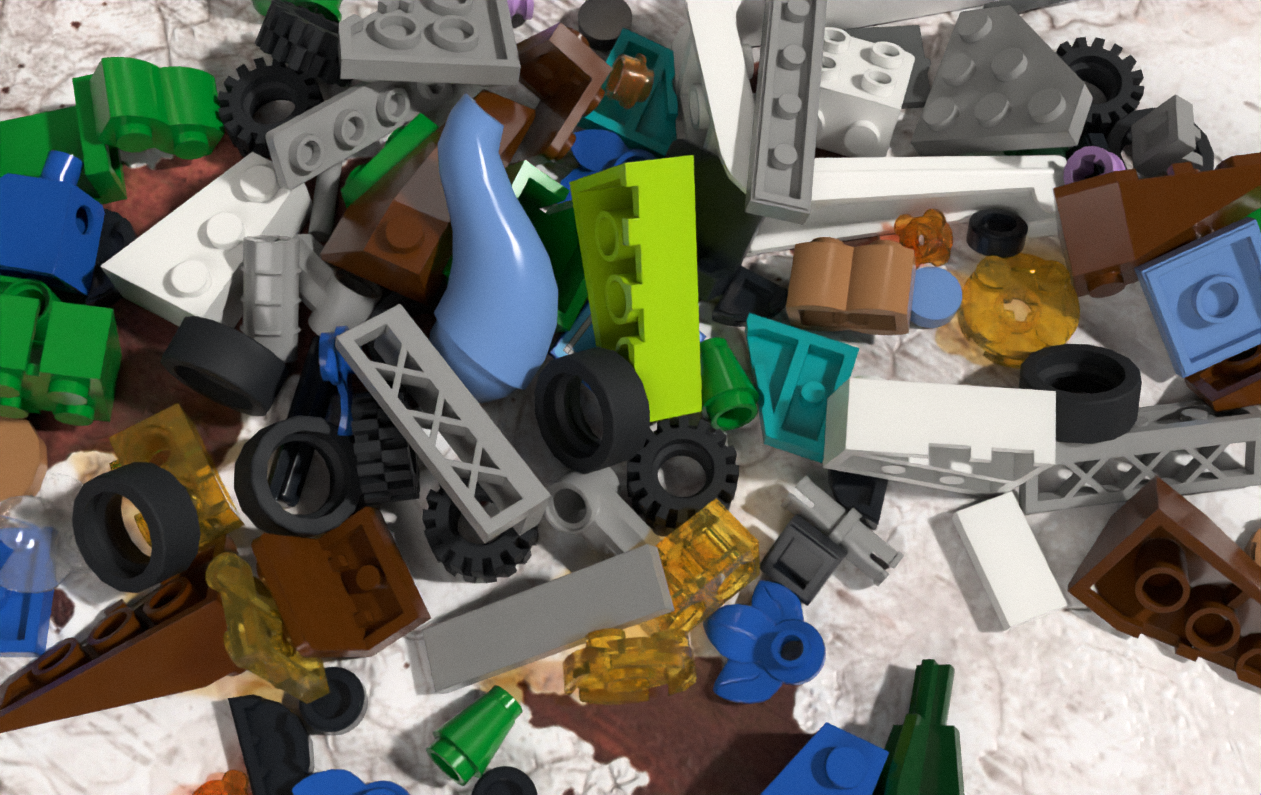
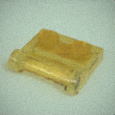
(255, 631)

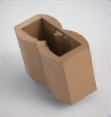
(851, 287)

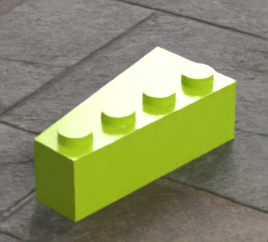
(643, 274)

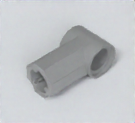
(332, 292)
(594, 510)

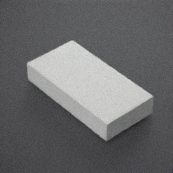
(1009, 561)

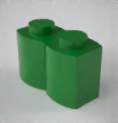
(155, 107)

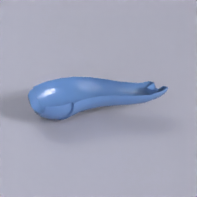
(501, 280)

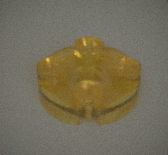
(1026, 278)
(623, 668)

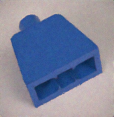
(50, 226)

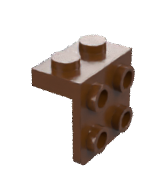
(567, 81)
(342, 590)

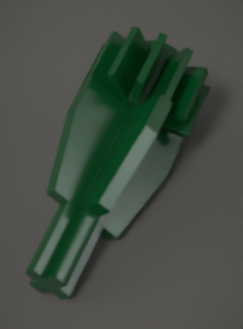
(925, 750)

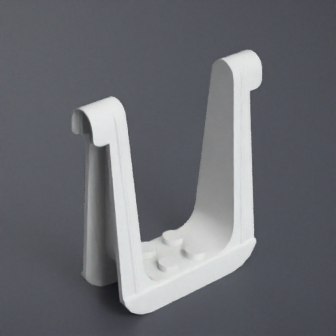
(848, 194)

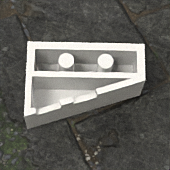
(196, 252)
(941, 434)

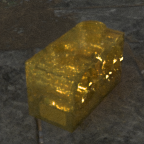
(187, 462)
(704, 567)

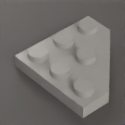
(431, 43)
(1000, 90)

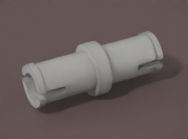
(843, 529)

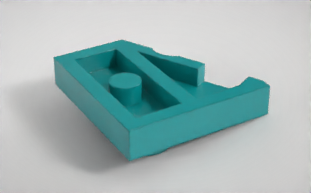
(646, 124)
(794, 379)

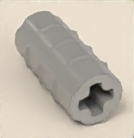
(272, 293)

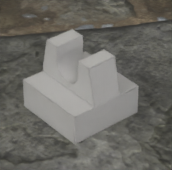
(1165, 138)

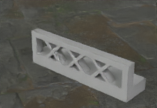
(454, 413)
(1155, 435)

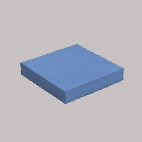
(1207, 296)

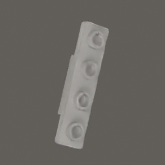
(347, 125)

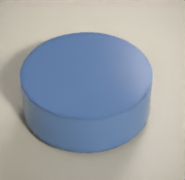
(935, 297)

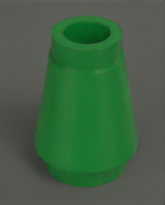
(725, 387)
(473, 736)

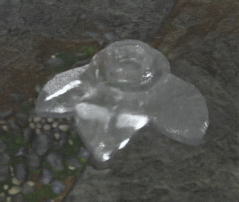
(41, 536)

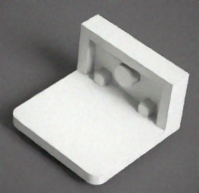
(860, 94)

